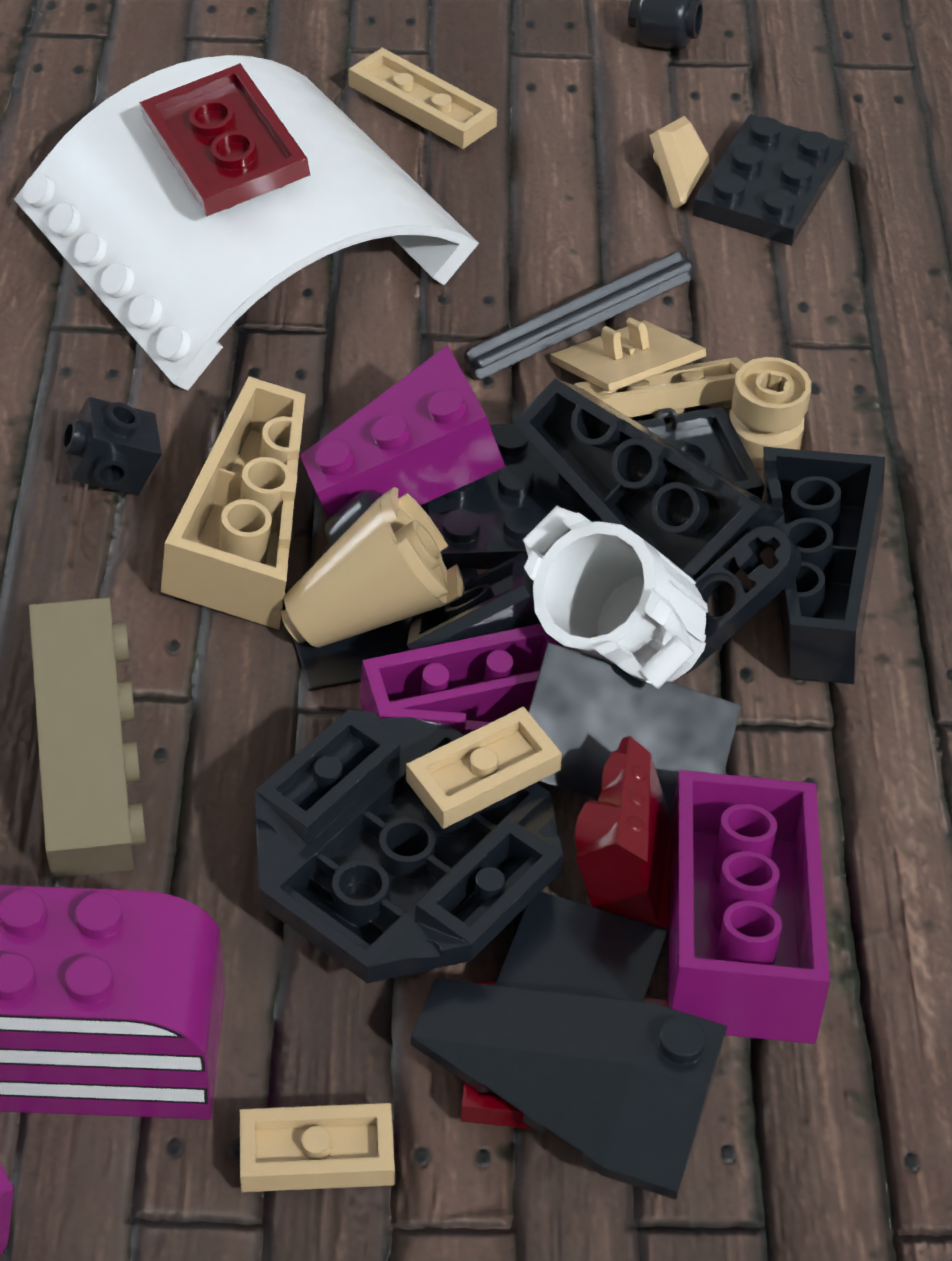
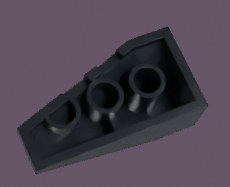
(595, 1071)

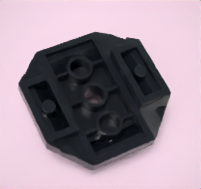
(371, 870)

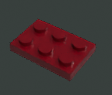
(224, 139)

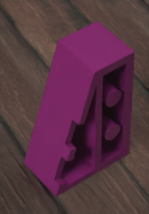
(415, 436)
(457, 681)

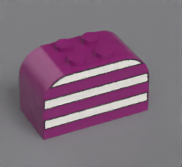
(108, 1003)

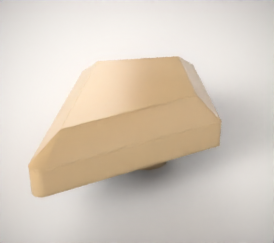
(680, 158)

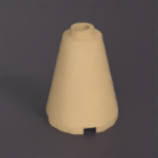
(373, 575)

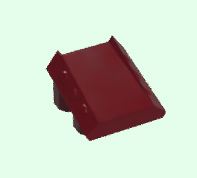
(627, 839)

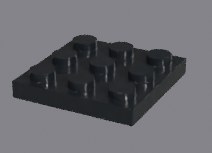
(495, 513)

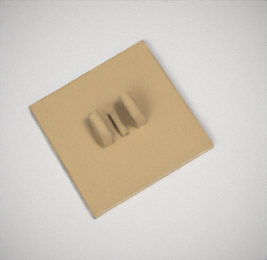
(627, 355)

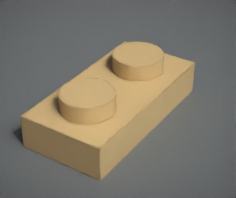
(483, 767)
(316, 1147)

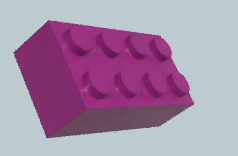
(747, 906)

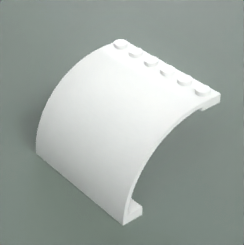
(187, 276)

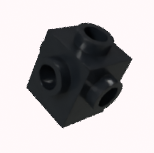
(112, 445)

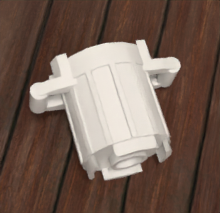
(614, 597)

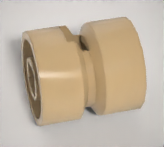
(769, 405)

